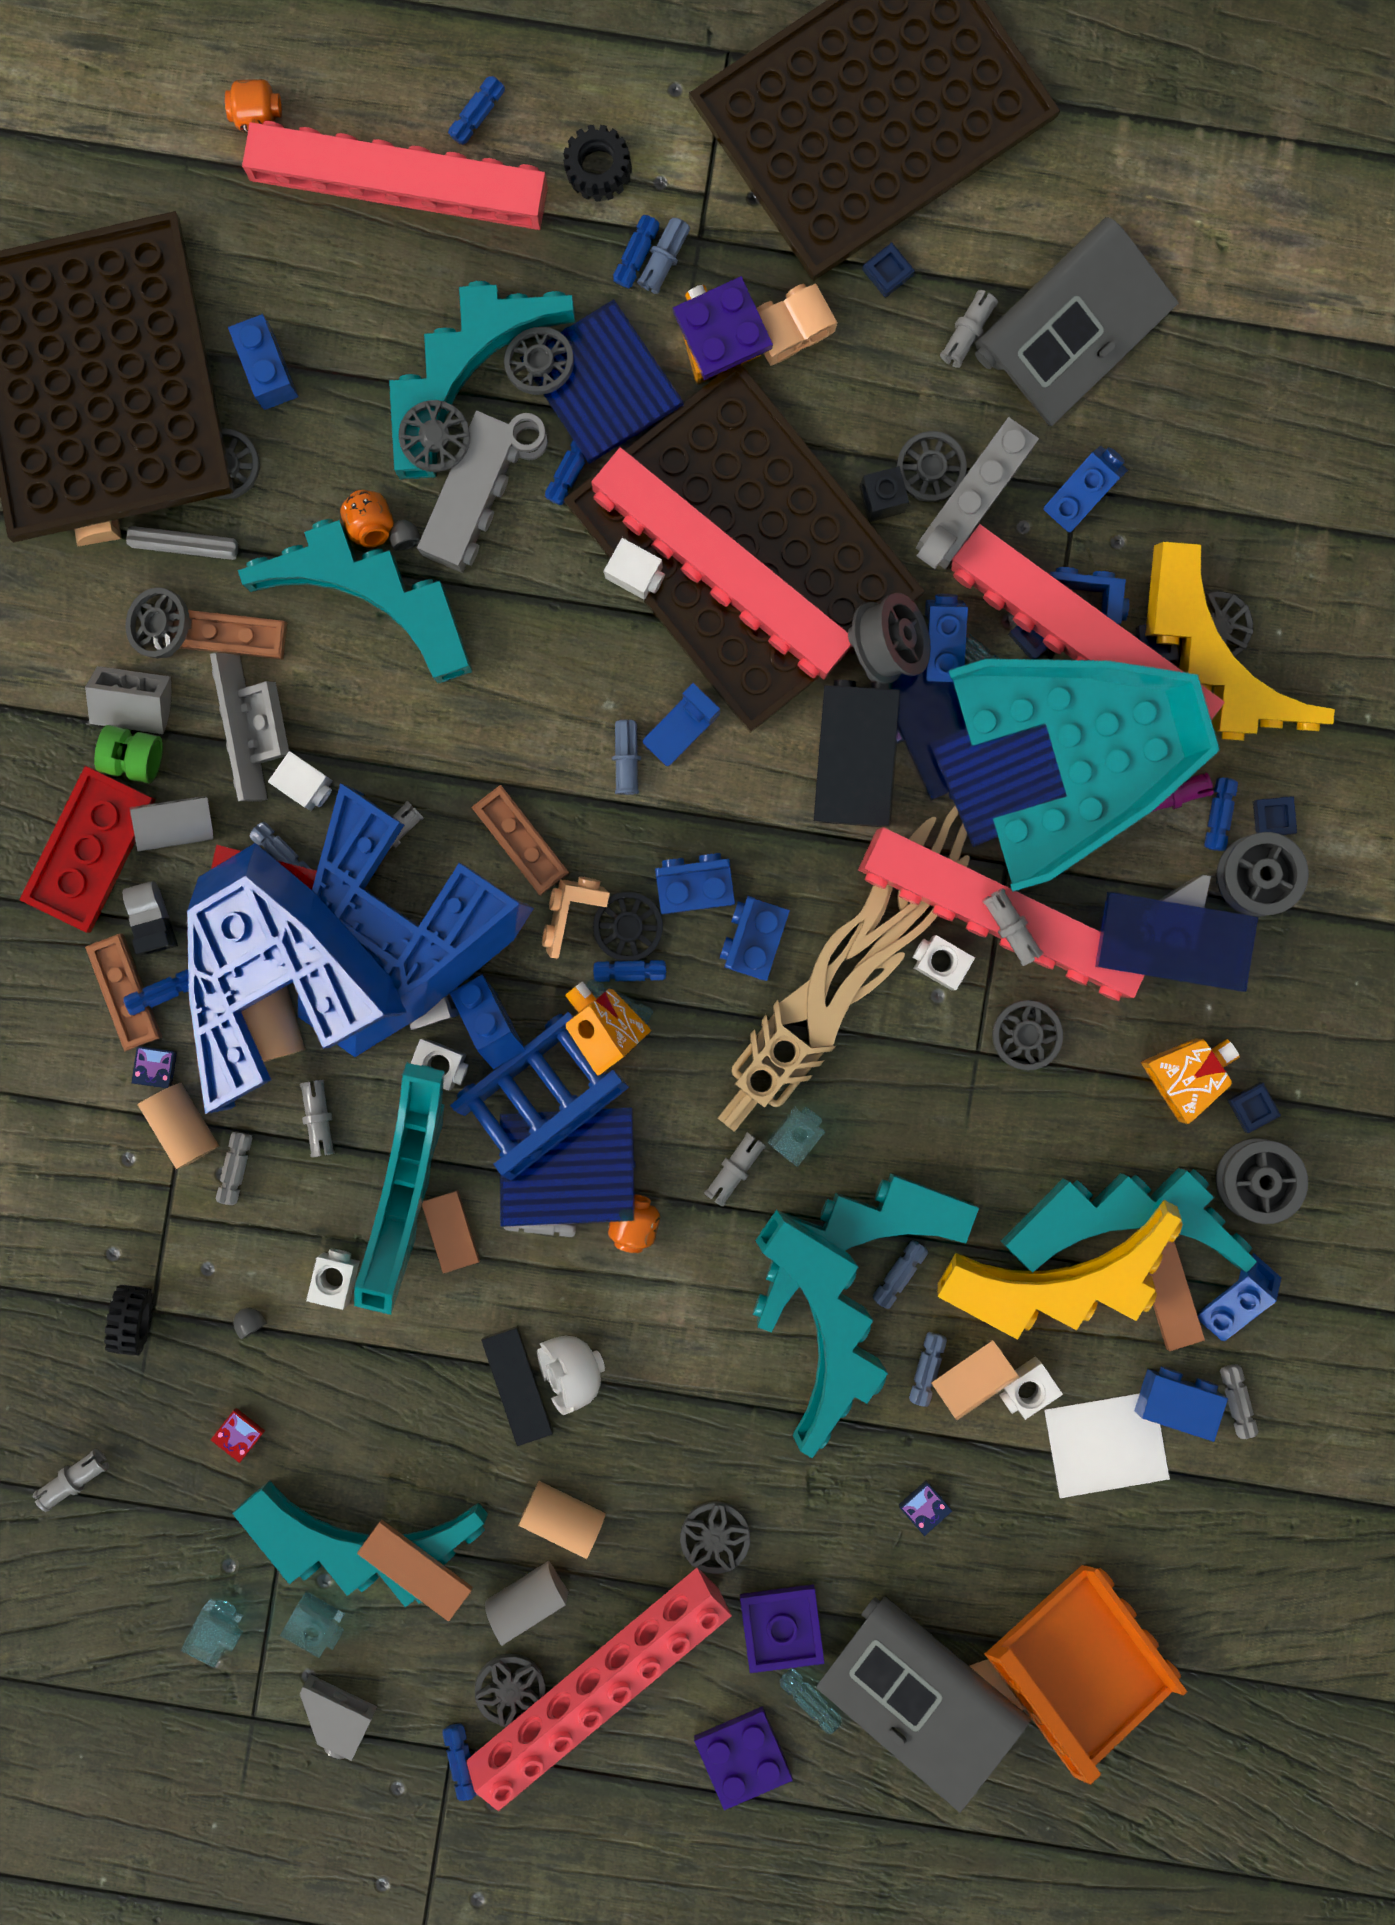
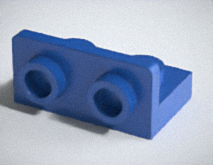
(694, 885)
(755, 938)

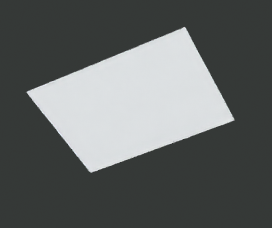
(1104, 1446)

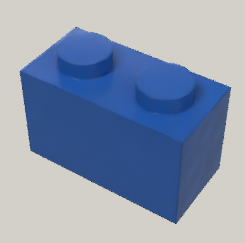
(263, 362)
(487, 1022)
(1181, 1404)

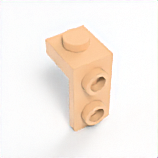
(584, 891)

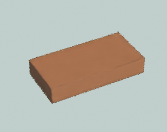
(450, 1231)

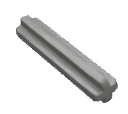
(182, 542)

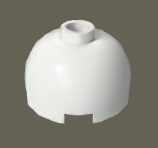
(571, 1371)

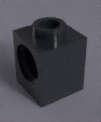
(884, 494)

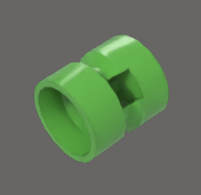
(135, 755)

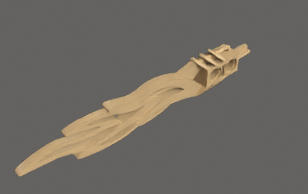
(809, 999)

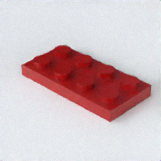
(85, 851)

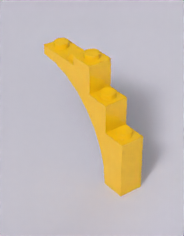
(1180, 612)
(1067, 1294)

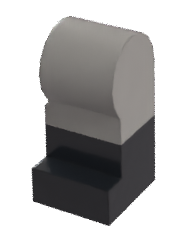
(148, 919)

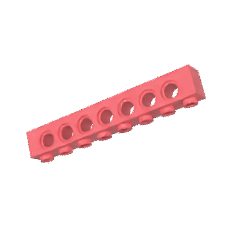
(597, 1689)

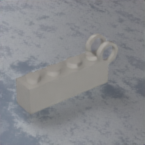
(473, 485)

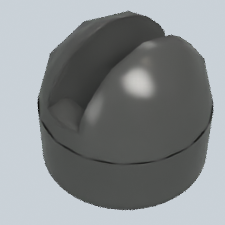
(404, 535)
(247, 1322)

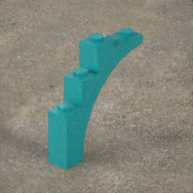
(453, 356)
(376, 579)
(403, 1190)
(902, 1210)
(1069, 1216)
(840, 1323)
(298, 1541)

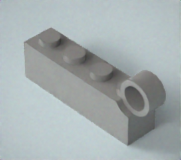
(976, 494)

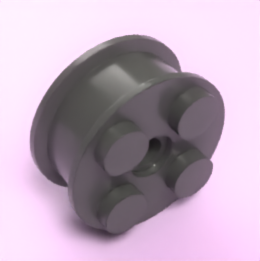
(890, 638)
(1240, 876)
(1240, 1176)

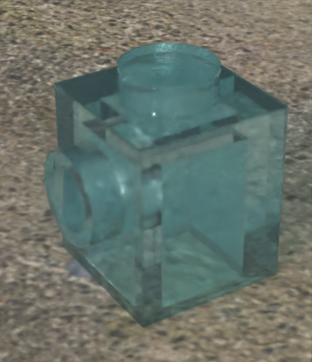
(797, 1135)
(314, 1625)
(214, 1632)

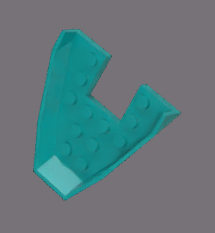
(1118, 739)

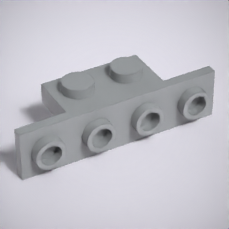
(250, 723)

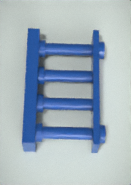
(544, 1132)

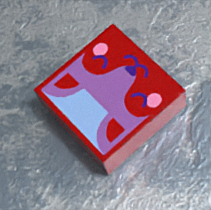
(237, 1435)

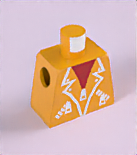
(603, 1027)
(1191, 1075)

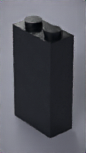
(857, 754)

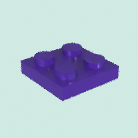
(722, 328)
(782, 1628)
(743, 1758)

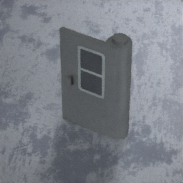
(1088, 299)
(912, 1682)

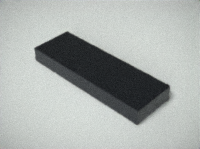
(517, 1386)

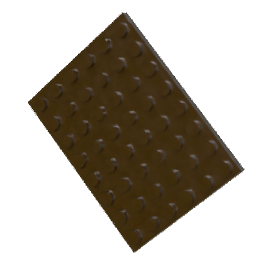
(870, 116)
(104, 380)
(772, 495)

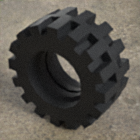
(595, 141)
(128, 1320)

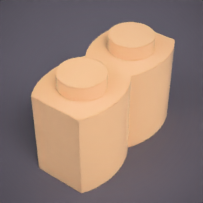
(796, 322)

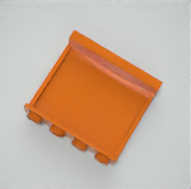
(1084, 1669)

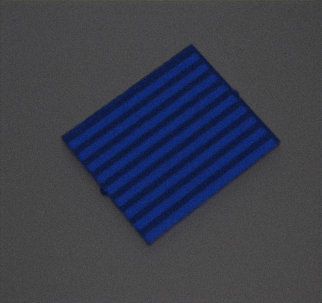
(613, 383)
(997, 777)
(577, 1180)

